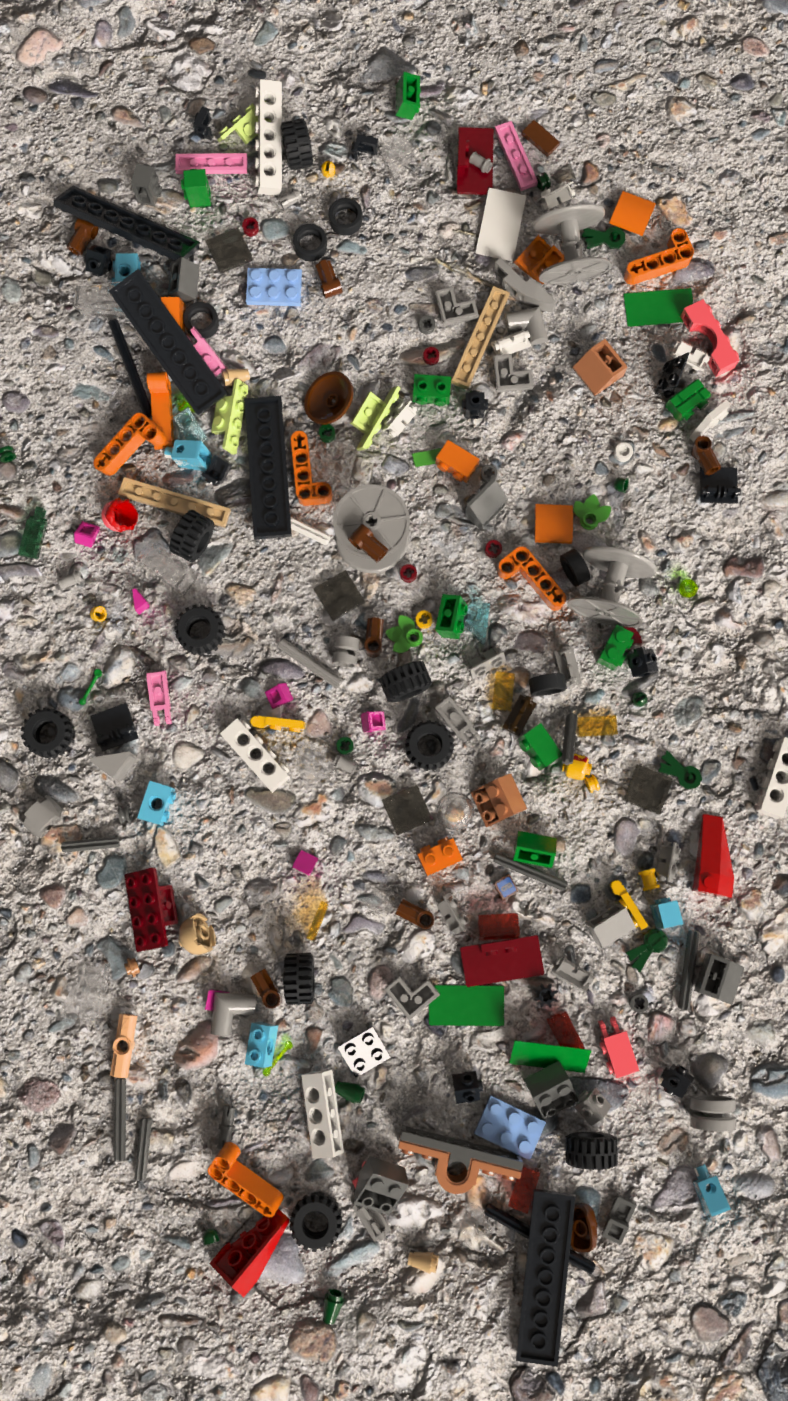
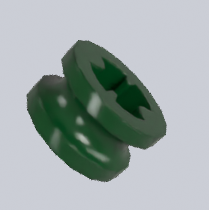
(543, 181)
(325, 438)
(7, 454)
(351, 746)

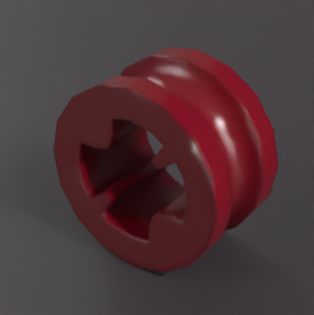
(250, 232)
(432, 361)
(495, 543)
(413, 575)

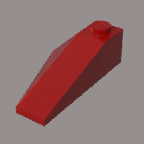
(713, 861)
(246, 1258)

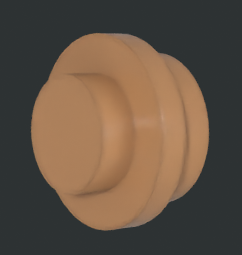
(131, 967)

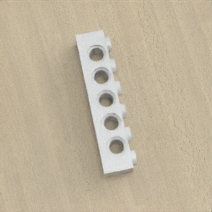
(272, 92)

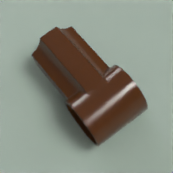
(83, 234)
(329, 282)
(706, 455)
(364, 539)
(374, 636)
(413, 914)
(265, 987)

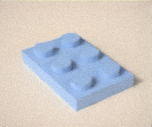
(274, 287)
(510, 1127)

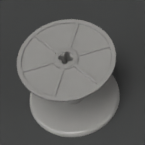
(568, 222)
(383, 514)
(618, 565)

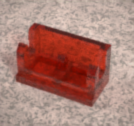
(498, 926)
(564, 1030)
(524, 1189)

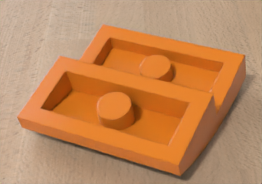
(632, 213)
(538, 257)
(553, 523)

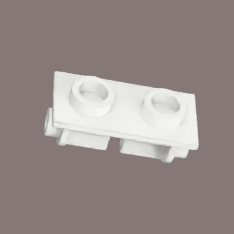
(562, 192)
(511, 343)
(696, 361)
(394, 423)

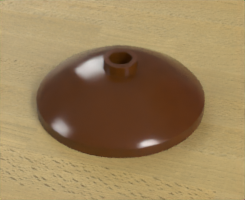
(328, 398)

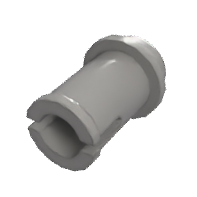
(480, 162)
(290, 199)
(71, 579)
(345, 764)

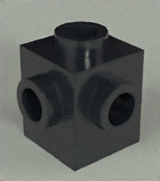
(98, 260)
(474, 404)
(642, 662)
(676, 1080)
(467, 1087)

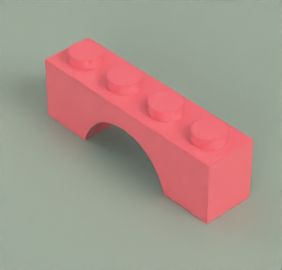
(700, 319)

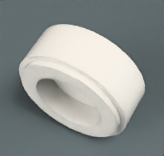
(623, 451)

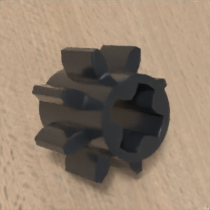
(543, 989)

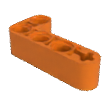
(638, 270)
(161, 405)
(110, 461)
(305, 468)
(534, 580)
(244, 1182)

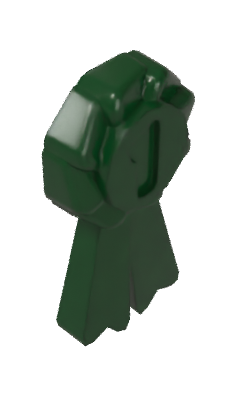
(613, 237)
(688, 776)
(654, 941)

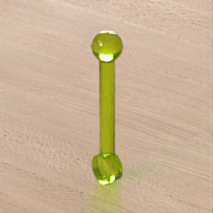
(288, 1045)

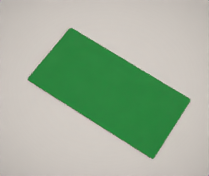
(656, 306)
(467, 1006)
(544, 1055)

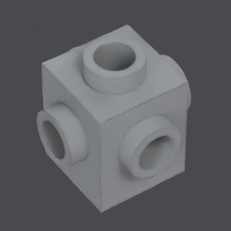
(592, 1106)

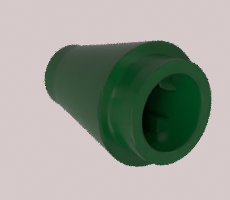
(350, 1091)
(332, 1304)

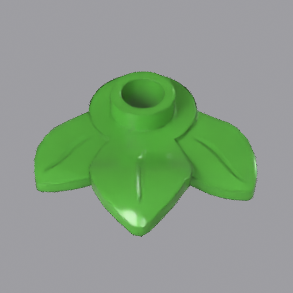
(591, 510)
(402, 633)

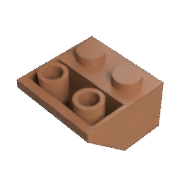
(600, 367)
(498, 800)

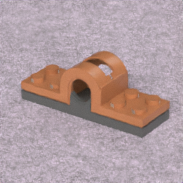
(450, 1149)

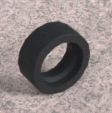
(310, 229)
(345, 229)
(198, 307)
(575, 567)
(547, 684)

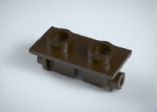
(519, 715)

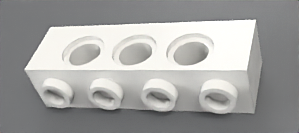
(232, 735)
(764, 803)
(329, 1122)

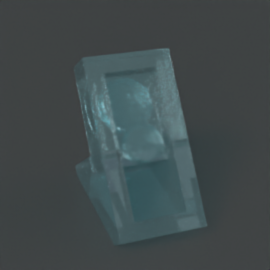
(189, 426)
(479, 628)

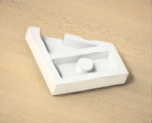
(711, 420)

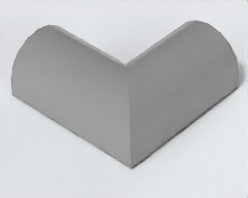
(454, 312)
(530, 320)
(510, 380)
(411, 1001)
(225, 1006)

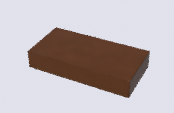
(540, 138)

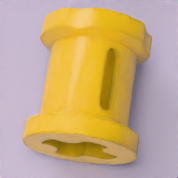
(648, 879)

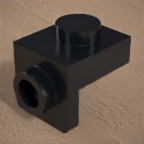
(201, 124)
(365, 144)
(217, 470)

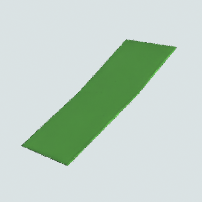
(426, 457)

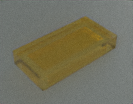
(503, 691)
(597, 726)
(317, 920)

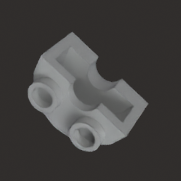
(41, 815)

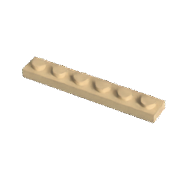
(480, 338)
(172, 501)

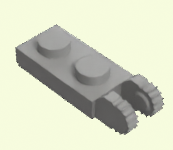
(456, 720)

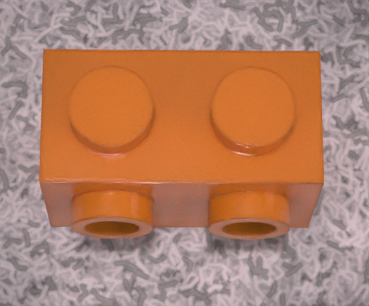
(456, 461)
(439, 856)

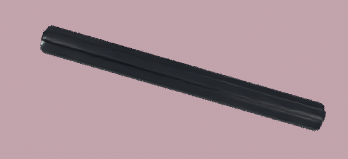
(130, 367)
(523, 1229)

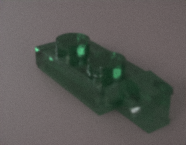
(33, 535)

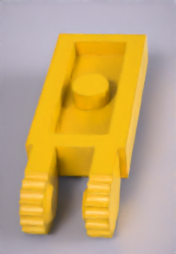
(277, 723)
(626, 901)

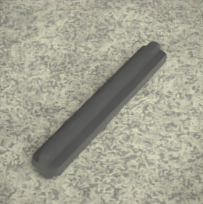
(530, 871)
(688, 970)
(119, 1119)

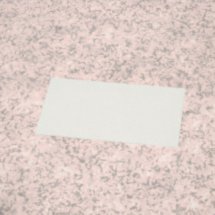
(500, 224)

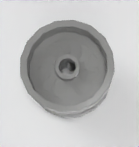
(712, 1112)

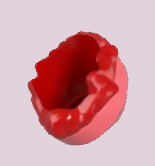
(119, 515)

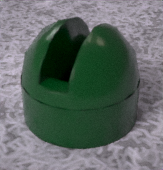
(621, 484)
(641, 703)
(210, 1236)

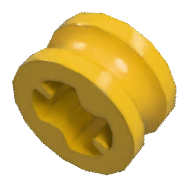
(429, 621)
(591, 783)

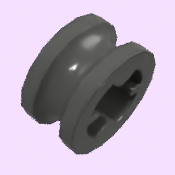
(425, 319)
(484, 470)
(124, 814)
(645, 1004)

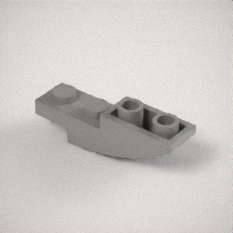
(527, 292)

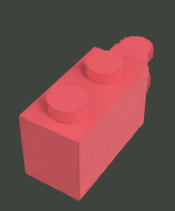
(618, 1050)

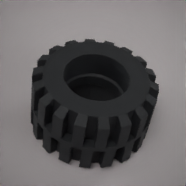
(297, 144)
(191, 536)
(196, 615)
(405, 681)
(34, 726)
(434, 729)
(299, 978)
(591, 1150)
(312, 1239)

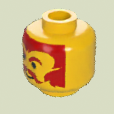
(579, 767)

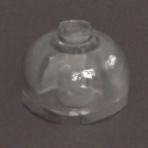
(455, 811)

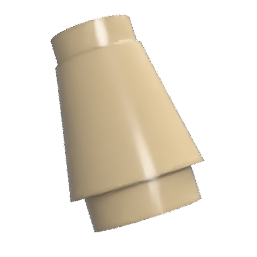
(231, 374)
(424, 1261)

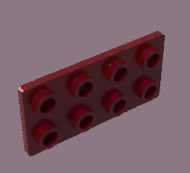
(469, 177)
(150, 909)
(502, 961)

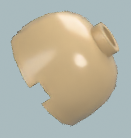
(196, 936)

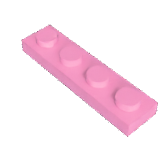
(516, 156)
(213, 163)

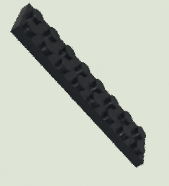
(126, 223)
(168, 342)
(267, 468)
(545, 1277)

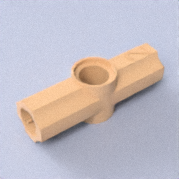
(121, 1058)

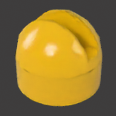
(331, 172)
(100, 610)

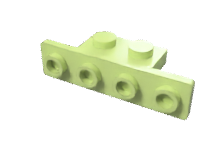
(243, 126)
(371, 415)
(229, 416)

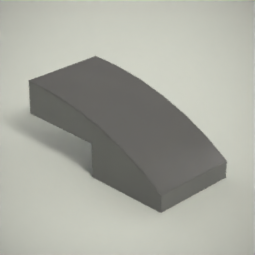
(618, 1219)

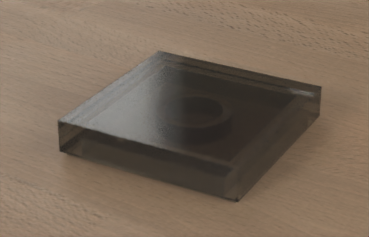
(229, 250)
(339, 595)
(647, 789)
(407, 810)

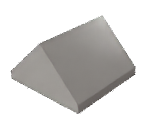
(116, 764)

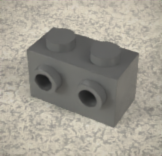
(146, 185)
(183, 280)

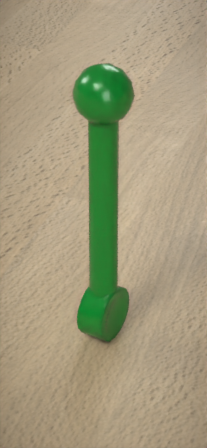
(98, 673)

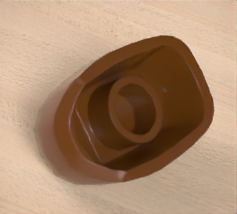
(584, 1228)

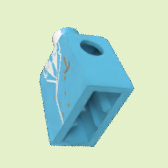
(189, 454)
(713, 1201)

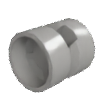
(345, 654)

